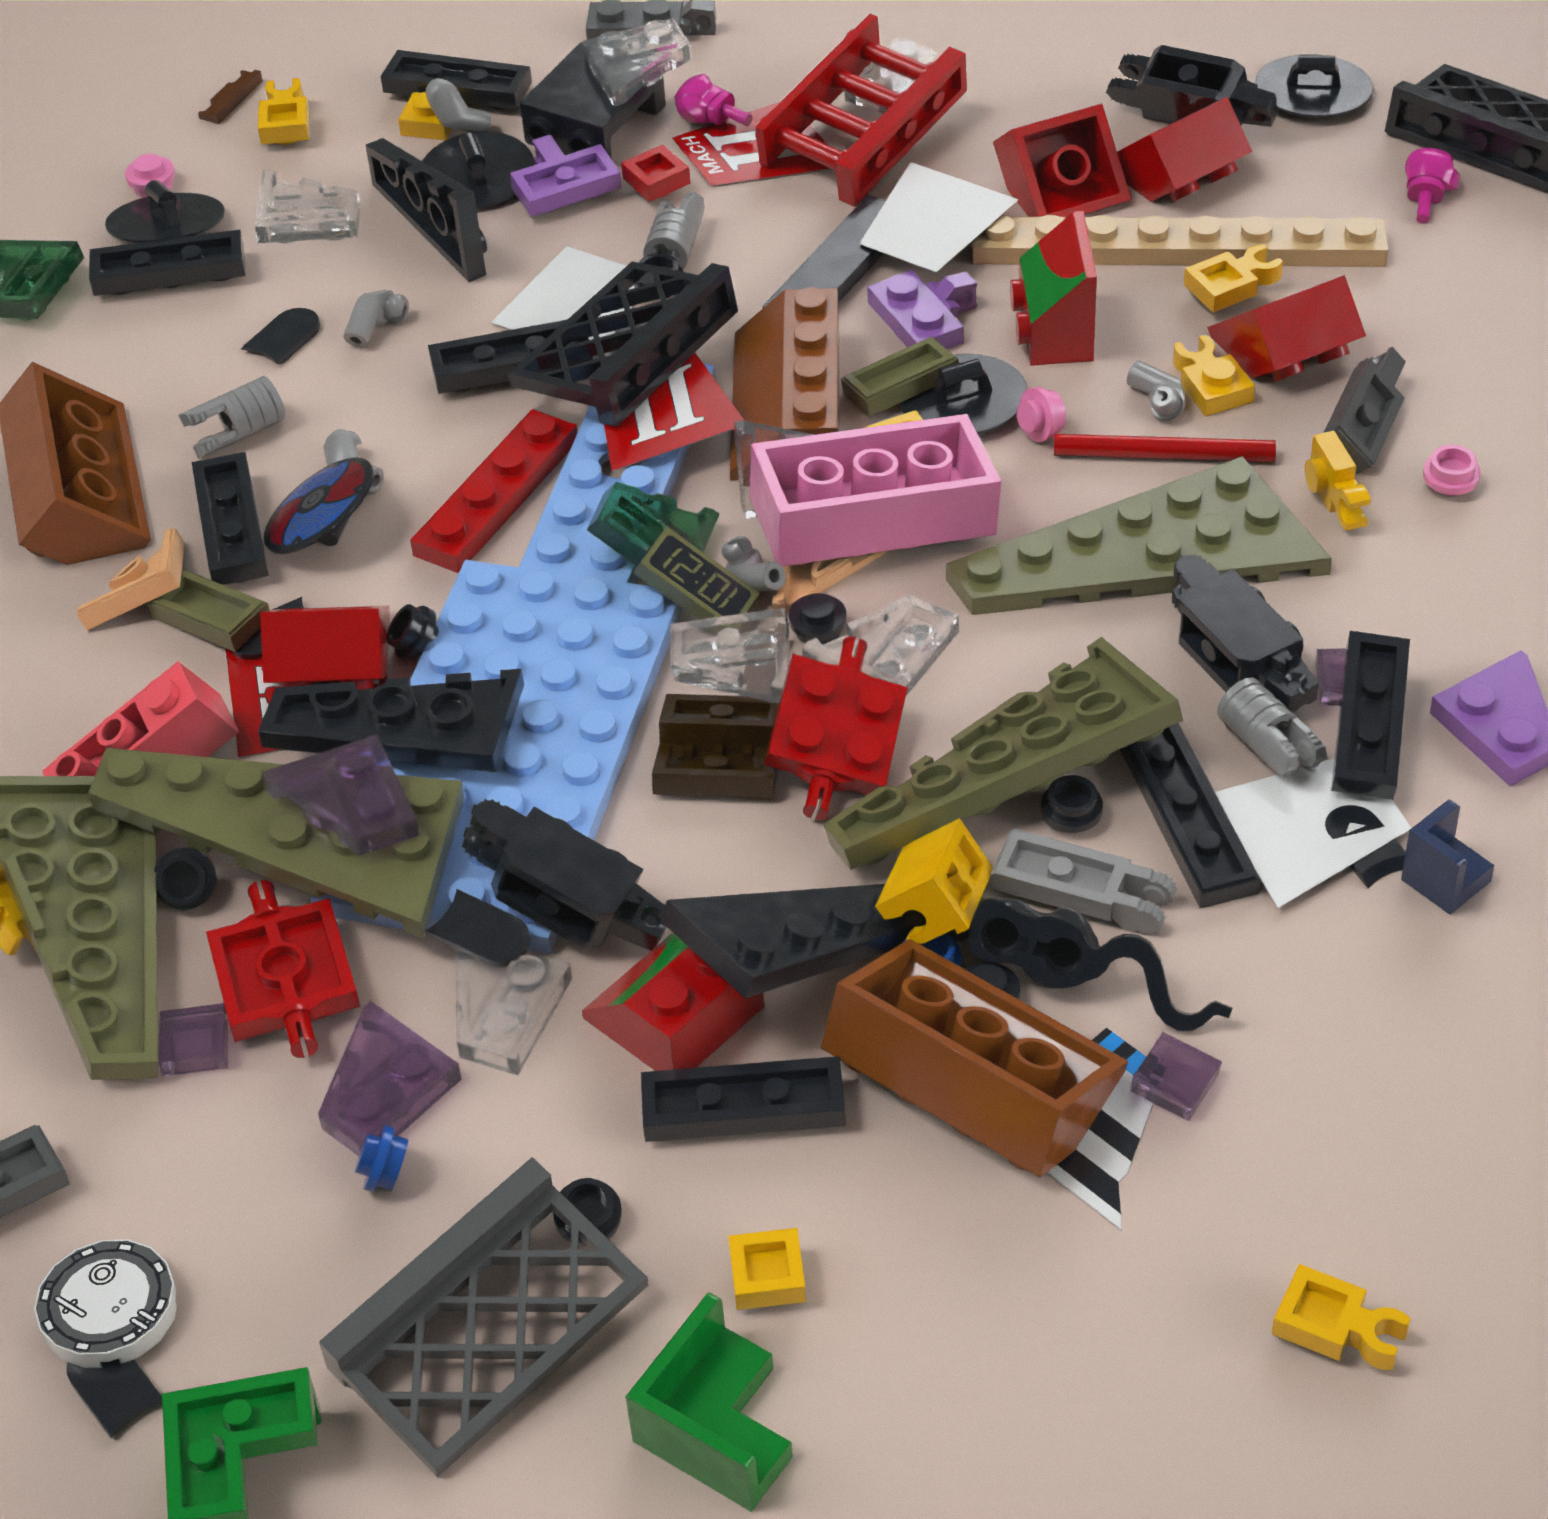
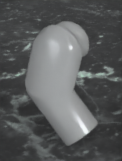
(452, 109)
(342, 445)

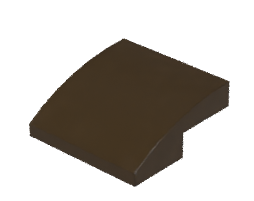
(714, 747)

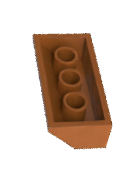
(789, 365)
(70, 469)
(971, 1055)

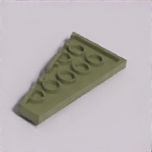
(1133, 544)
(1012, 751)
(230, 810)
(91, 914)

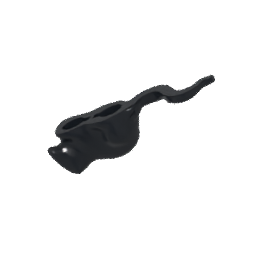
(1064, 952)

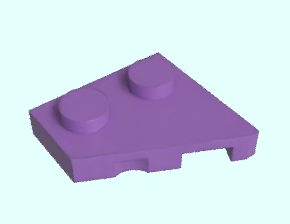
(1499, 717)

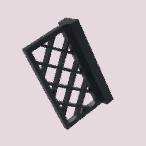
(1472, 127)
(643, 354)

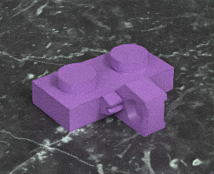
(563, 179)
(923, 310)

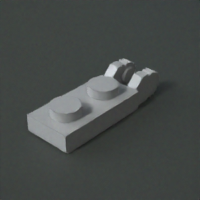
(1082, 881)

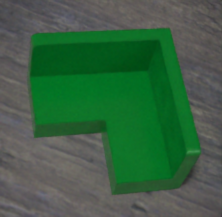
(692, 1406)
(220, 1426)

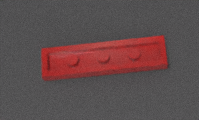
(494, 491)

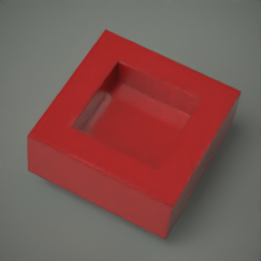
(656, 173)

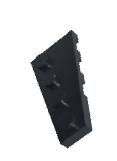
(432, 204)
(426, 724)
(786, 935)

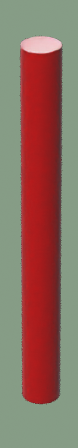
(1164, 447)

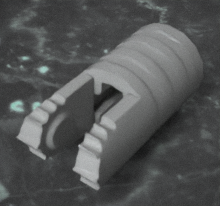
(676, 228)
(240, 412)
(1270, 728)

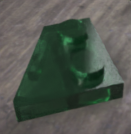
(34, 274)
(634, 520)

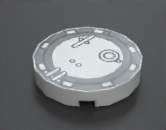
(106, 1303)

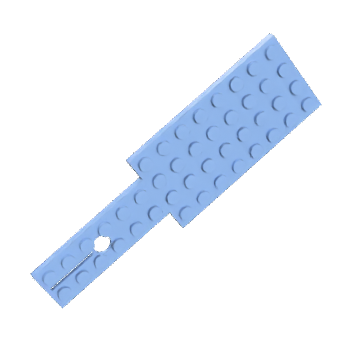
(585, 657)

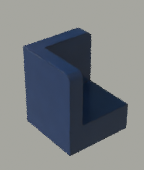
(1441, 864)

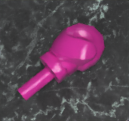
(703, 102)
(1428, 175)

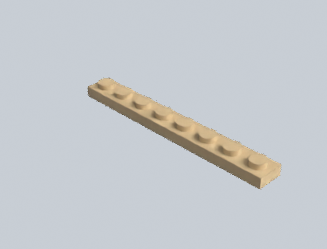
(1191, 240)

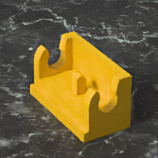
(940, 878)

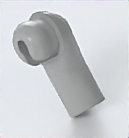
(371, 310)
(1164, 390)
(749, 567)

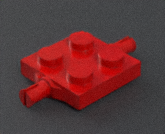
(835, 726)
(282, 969)

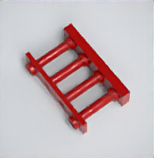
(879, 142)

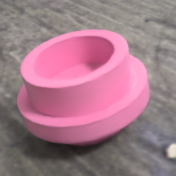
(149, 168)
(1041, 413)
(1452, 470)

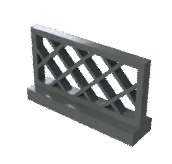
(432, 1285)

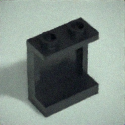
(577, 109)

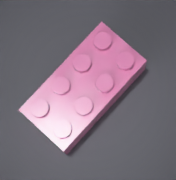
(874, 489)

